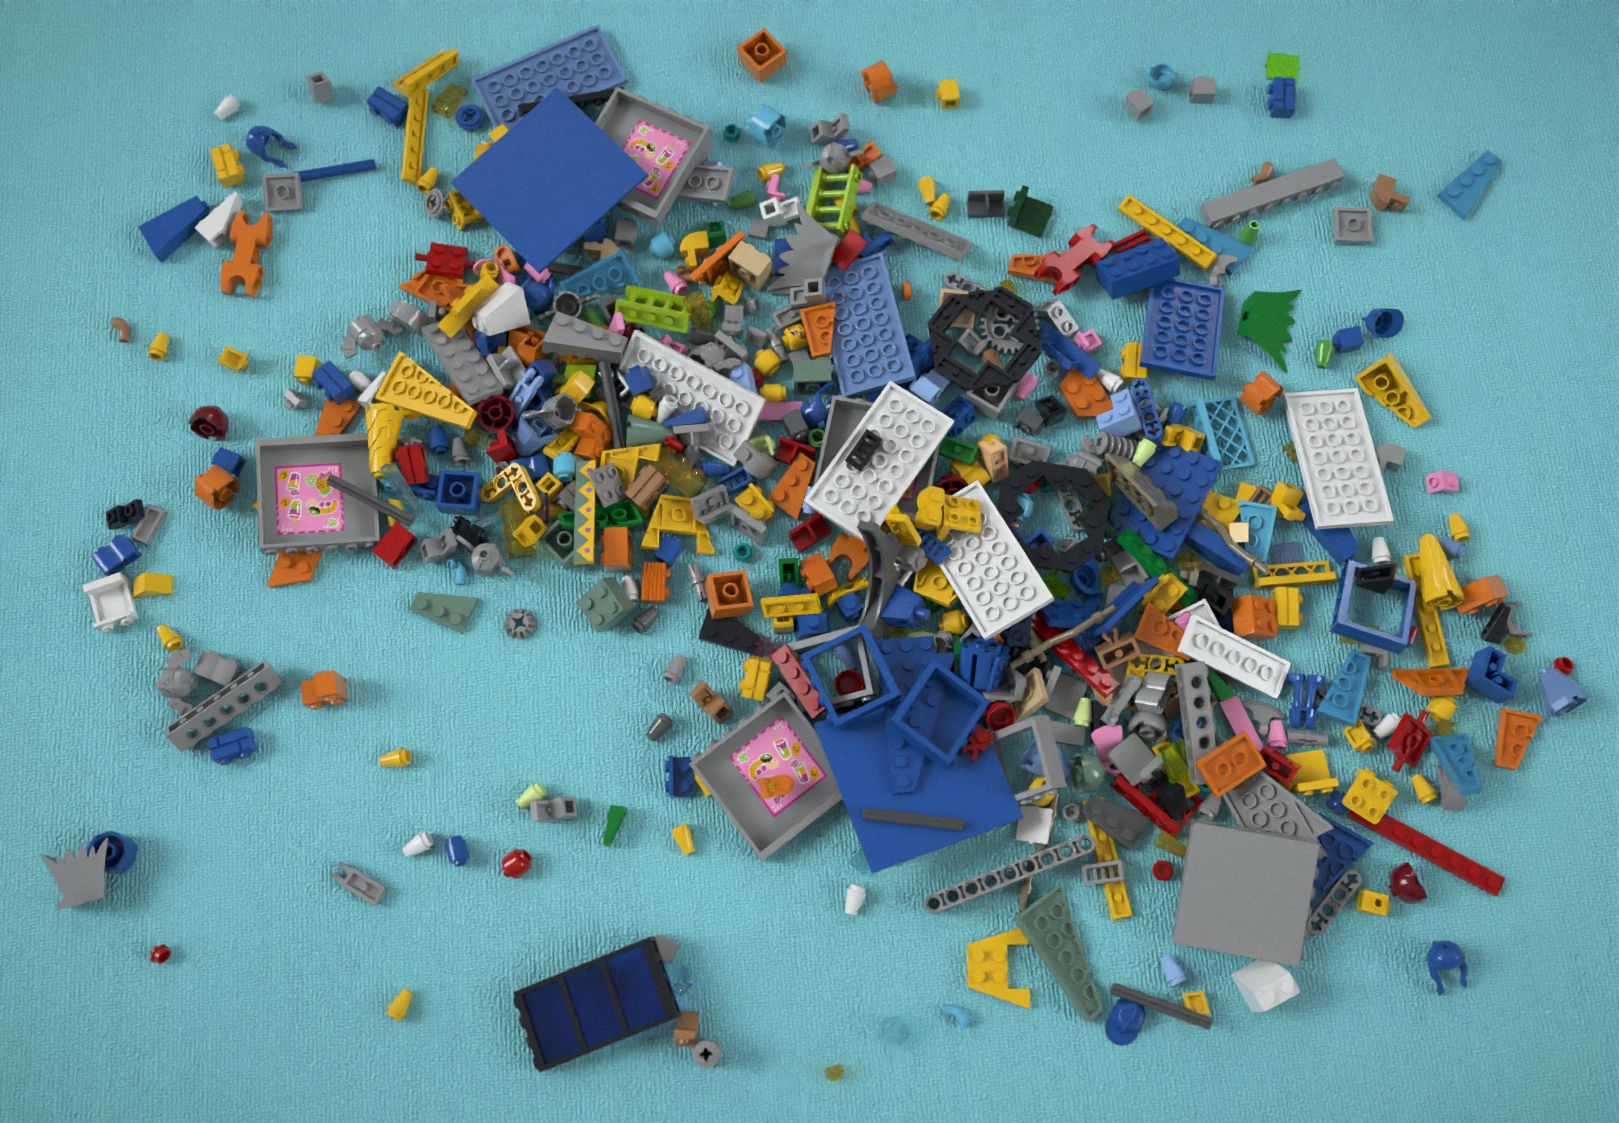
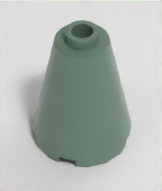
(646, 432)

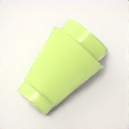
(1143, 452)
(1083, 713)
(534, 792)

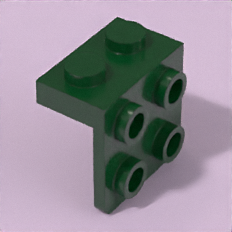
(1029, 213)

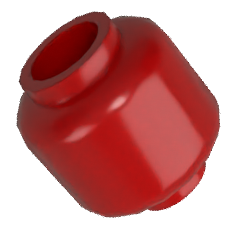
(516, 863)

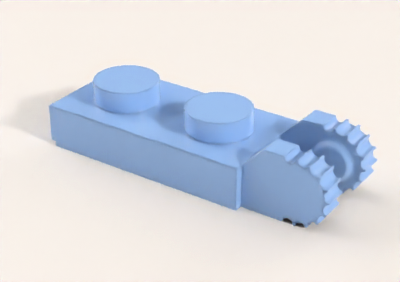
(525, 392)

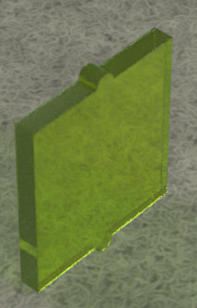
(1282, 66)
(1175, 761)

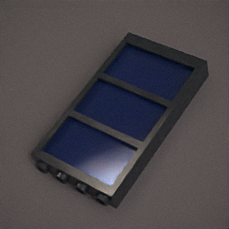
(596, 1004)

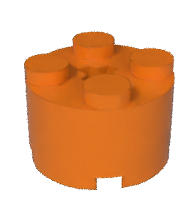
(879, 81)
(1261, 393)
(216, 487)

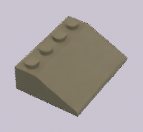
(1140, 491)

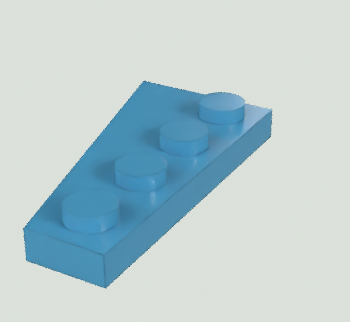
(1468, 186)
(1216, 242)
(602, 275)
(1346, 691)
(1457, 761)

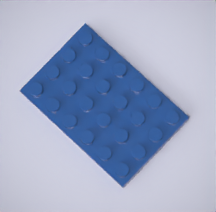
(1183, 328)
(1184, 480)

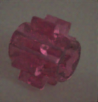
(769, 644)

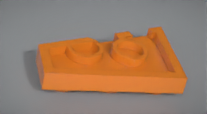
(1026, 265)

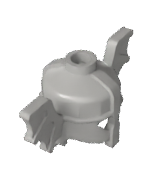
(840, 155)
(571, 298)
(367, 334)
(712, 357)
(557, 411)
(1085, 458)
(488, 563)
(179, 681)

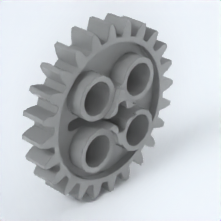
(1003, 342)

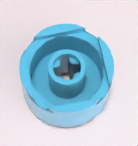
(767, 126)

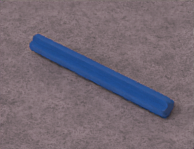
(337, 170)

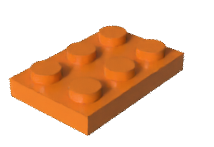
(1230, 764)

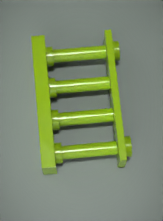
(819, 194)
(654, 309)

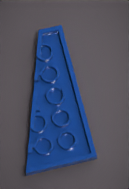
(1342, 850)

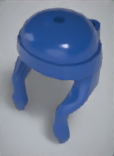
(258, 138)
(540, 292)
(816, 414)
(1446, 956)

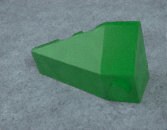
(618, 514)

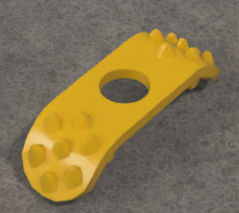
(840, 591)

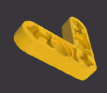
(512, 482)
(1140, 670)

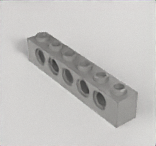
(1189, 713)
(178, 730)

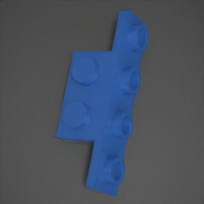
(1066, 352)

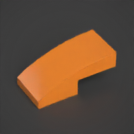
(864, 160)

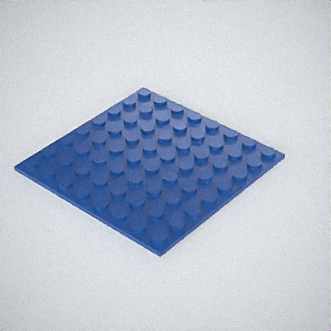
(549, 180)
(962, 790)

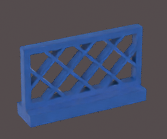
(1124, 603)

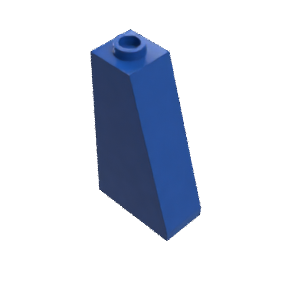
(174, 227)
(1336, 541)
(1214, 549)

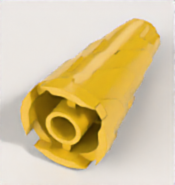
(383, 434)
(1437, 576)

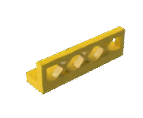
(427, 72)
(1292, 579)

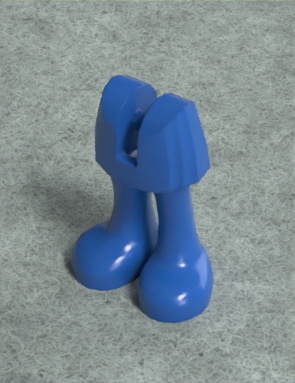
(1313, 682)

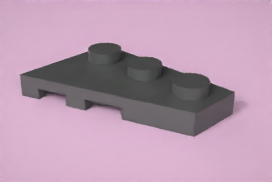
(1116, 821)

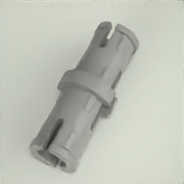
(776, 344)
(697, 581)
(1306, 738)

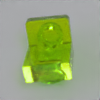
(1056, 587)

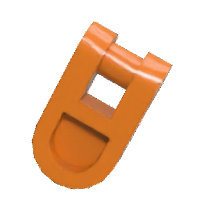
(505, 255)
(782, 783)

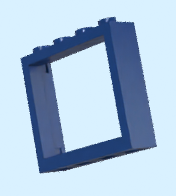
(1367, 635)
(824, 700)
(910, 735)

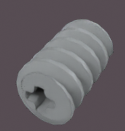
(1113, 444)
(702, 1060)

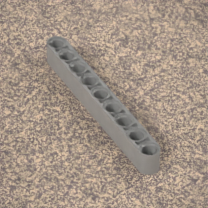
(1017, 867)

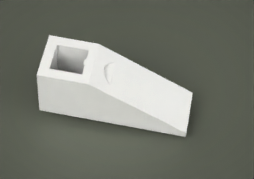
(218, 223)

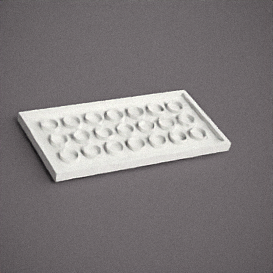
(697, 386)
(910, 437)
(1337, 459)
(991, 570)

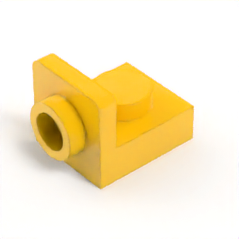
(1360, 737)
(1196, 1002)

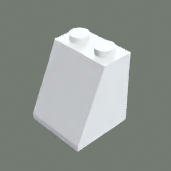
(502, 311)
(1264, 984)

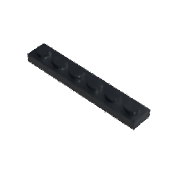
(581, 100)

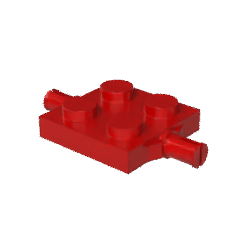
(446, 260)
(1409, 740)

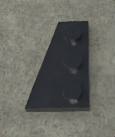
(728, 634)

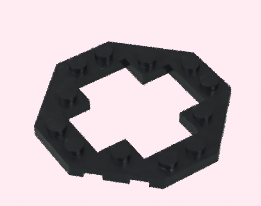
(990, 374)
(1057, 477)

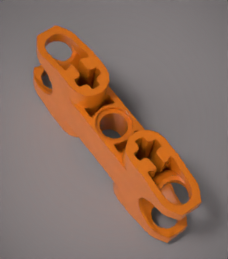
(248, 244)
(853, 550)

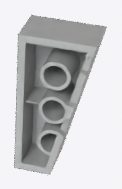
(583, 340)

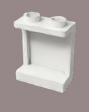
(111, 602)

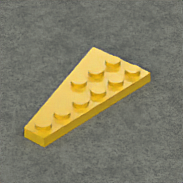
(420, 393)

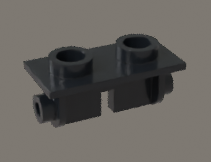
(474, 536)

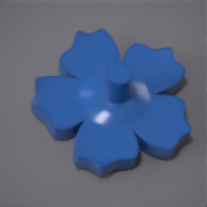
(1336, 801)

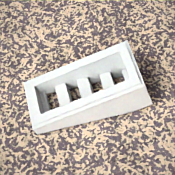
(367, 397)

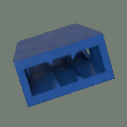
(904, 609)
(811, 625)

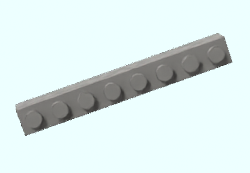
(1271, 194)

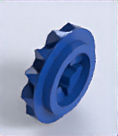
(472, 111)

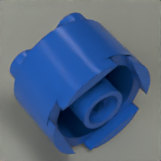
(123, 850)

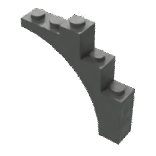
(883, 576)

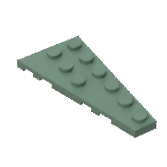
(1057, 943)

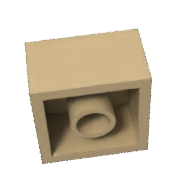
(750, 265)

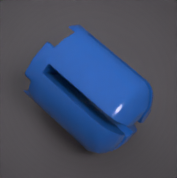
(977, 661)

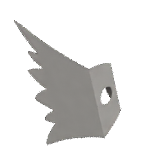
(811, 253)
(79, 879)

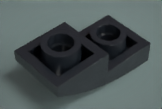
(125, 515)

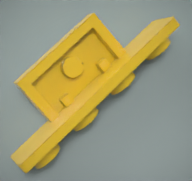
(463, 307)

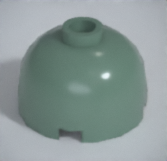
(1087, 772)

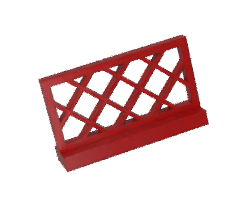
(1149, 807)

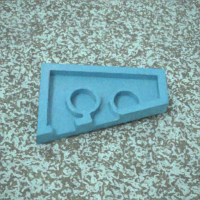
(1261, 524)

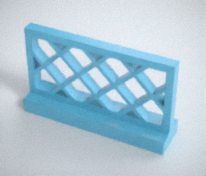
(1203, 424)

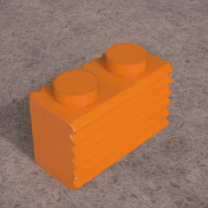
(818, 574)
(655, 583)

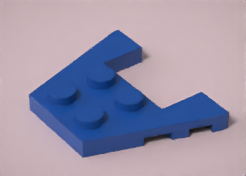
(1070, 613)

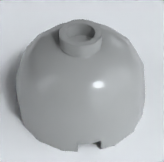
(1148, 726)

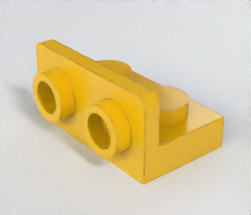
(461, 210)
(727, 287)
(756, 504)
(902, 527)
(1166, 593)

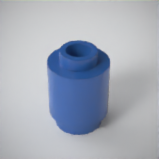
(438, 440)
(457, 850)

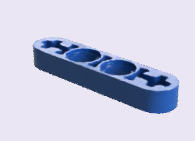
(1150, 409)

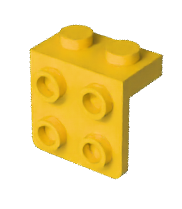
(960, 515)
(1312, 774)
(1369, 796)

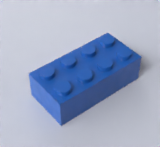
(1137, 268)

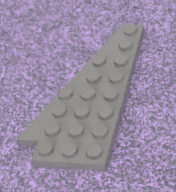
(1269, 807)

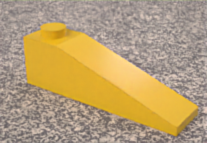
(1393, 389)

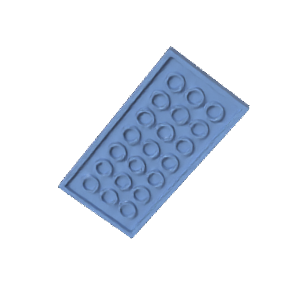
(573, 65)
(867, 328)

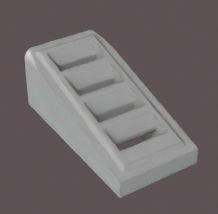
(1120, 868)

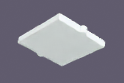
(1034, 825)

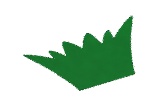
(1267, 321)

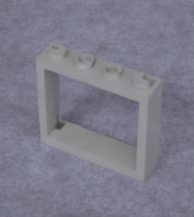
(866, 661)
(1047, 751)

